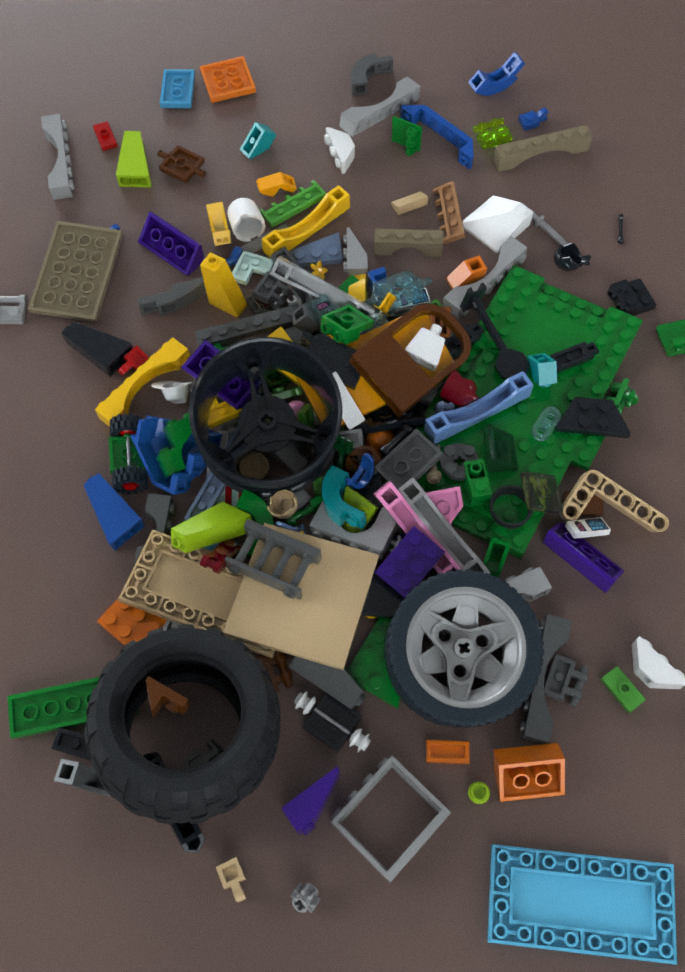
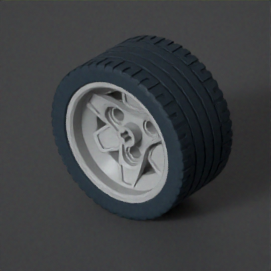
(511, 627)

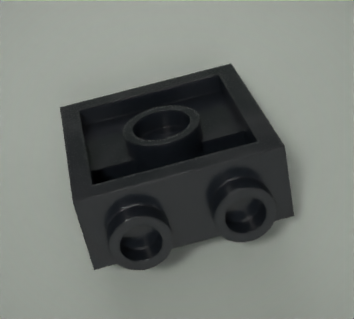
(631, 297)

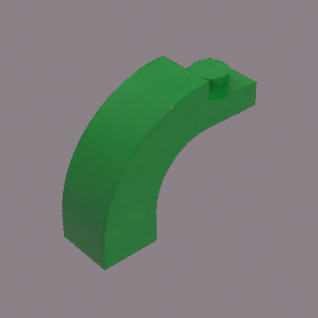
(257, 509)

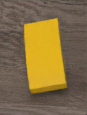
(359, 289)

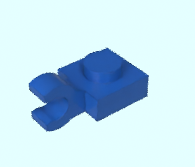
(531, 120)

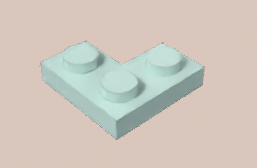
(249, 264)

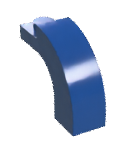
(499, 80)

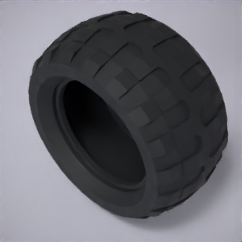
(172, 658)

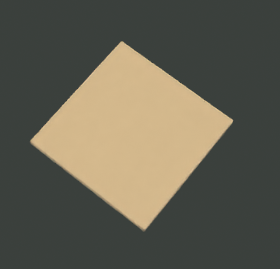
(326, 616)

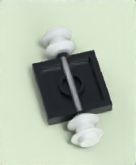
(332, 722)

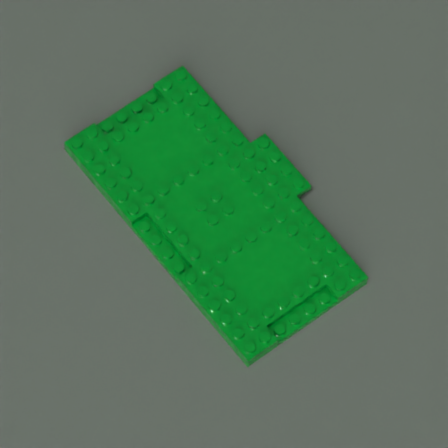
(534, 321)

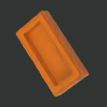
(447, 752)

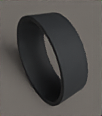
(505, 490)

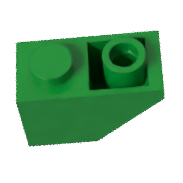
(477, 483)

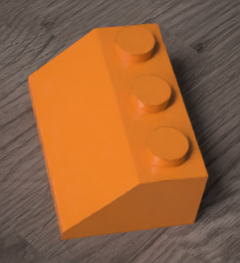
(529, 772)

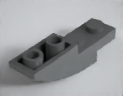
(179, 297)

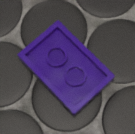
(409, 562)

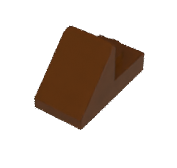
(161, 694)

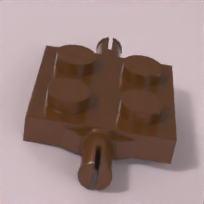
(181, 164)

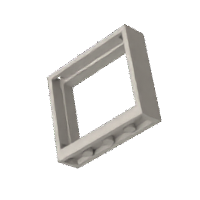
(356, 797)

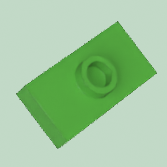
(622, 689)

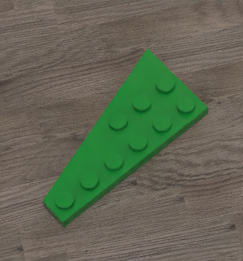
(370, 666)

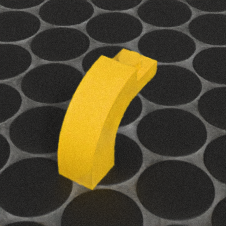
(218, 223)

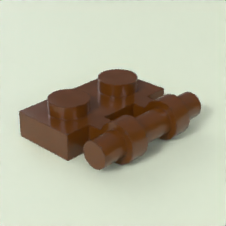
(280, 660)

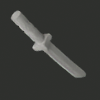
(539, 221)

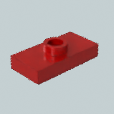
(105, 136)

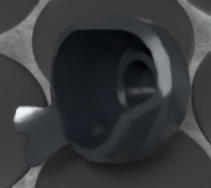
(569, 257)

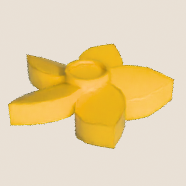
(318, 270)

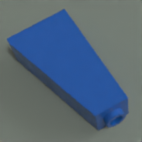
(113, 513)

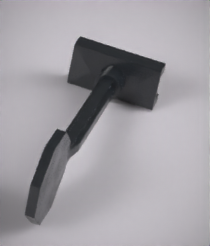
(508, 361)

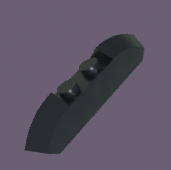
(187, 834)

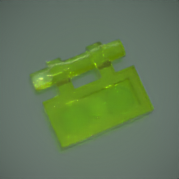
(493, 137)

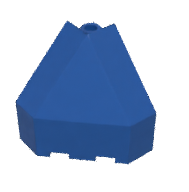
(151, 439)

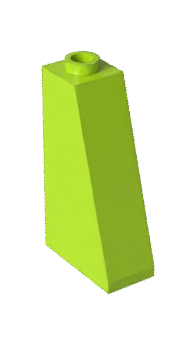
(132, 163)
(209, 527)

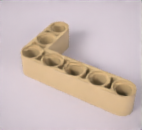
(613, 499)

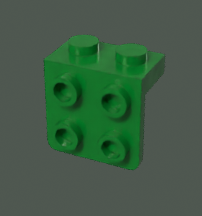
(672, 337)

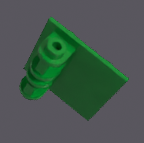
(406, 135)

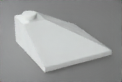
(498, 221)

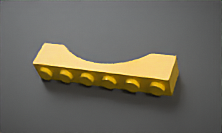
(331, 206)
(165, 360)

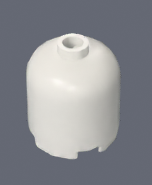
(245, 219)

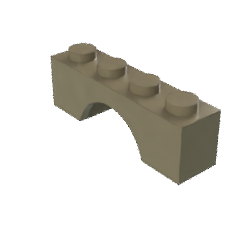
(427, 241)

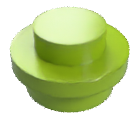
(478, 792)

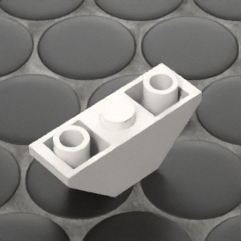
(340, 147)
(654, 667)

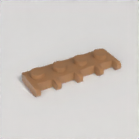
(450, 212)

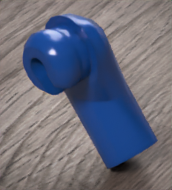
(235, 255)

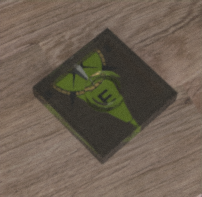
(541, 492)

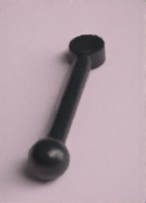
(620, 240)

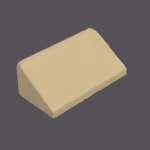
(410, 203)

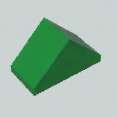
(496, 556)

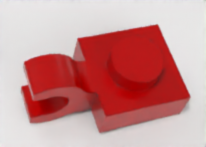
(133, 359)

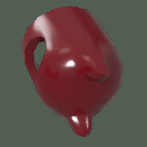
(459, 390)

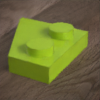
(359, 502)

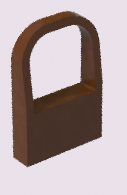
(394, 372)

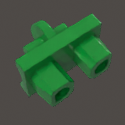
(625, 395)

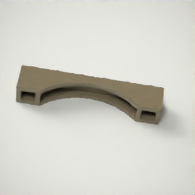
(571, 140)

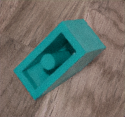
(257, 140)
(543, 369)

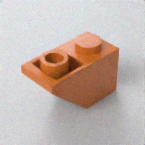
(467, 272)

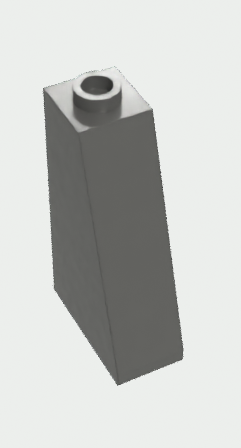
(335, 682)

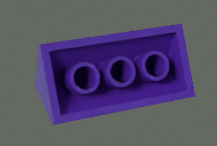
(171, 244)
(236, 392)
(583, 557)

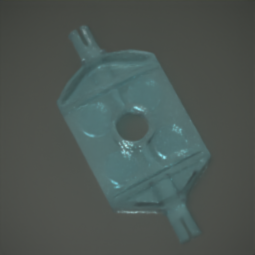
(409, 283)

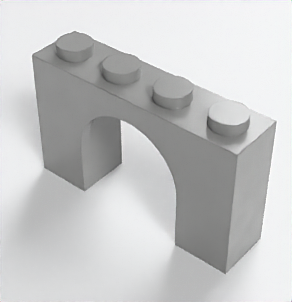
(373, 540)

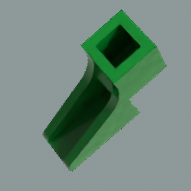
(177, 433)

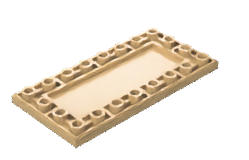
(181, 590)

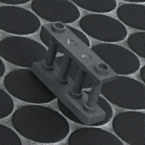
(272, 540)

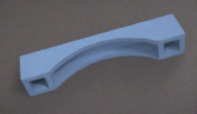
(454, 421)

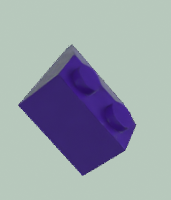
(307, 806)

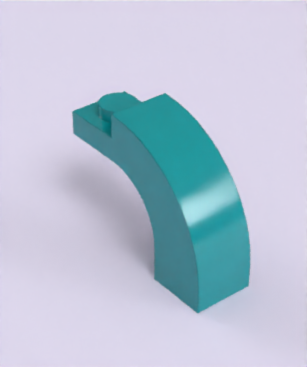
(332, 491)

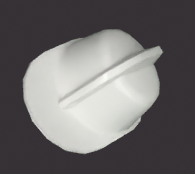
(173, 390)

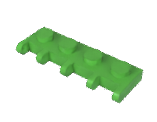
(293, 205)

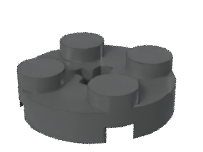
(455, 452)

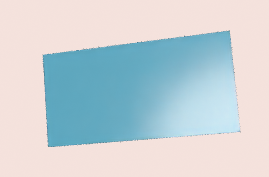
(582, 904)

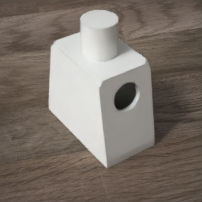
(427, 347)

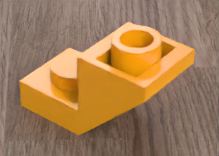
(272, 183)

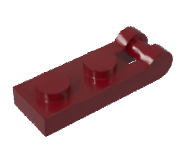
(216, 558)

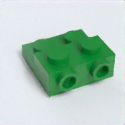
(345, 324)

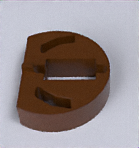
(352, 465)

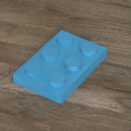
(177, 88)

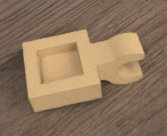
(231, 876)

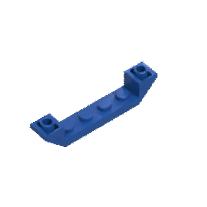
(462, 141)

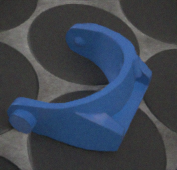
(367, 468)

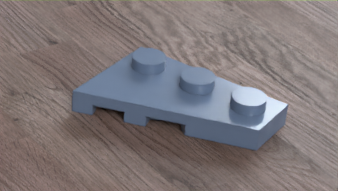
(325, 249)

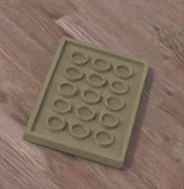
(76, 271)

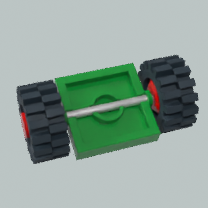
(125, 463)

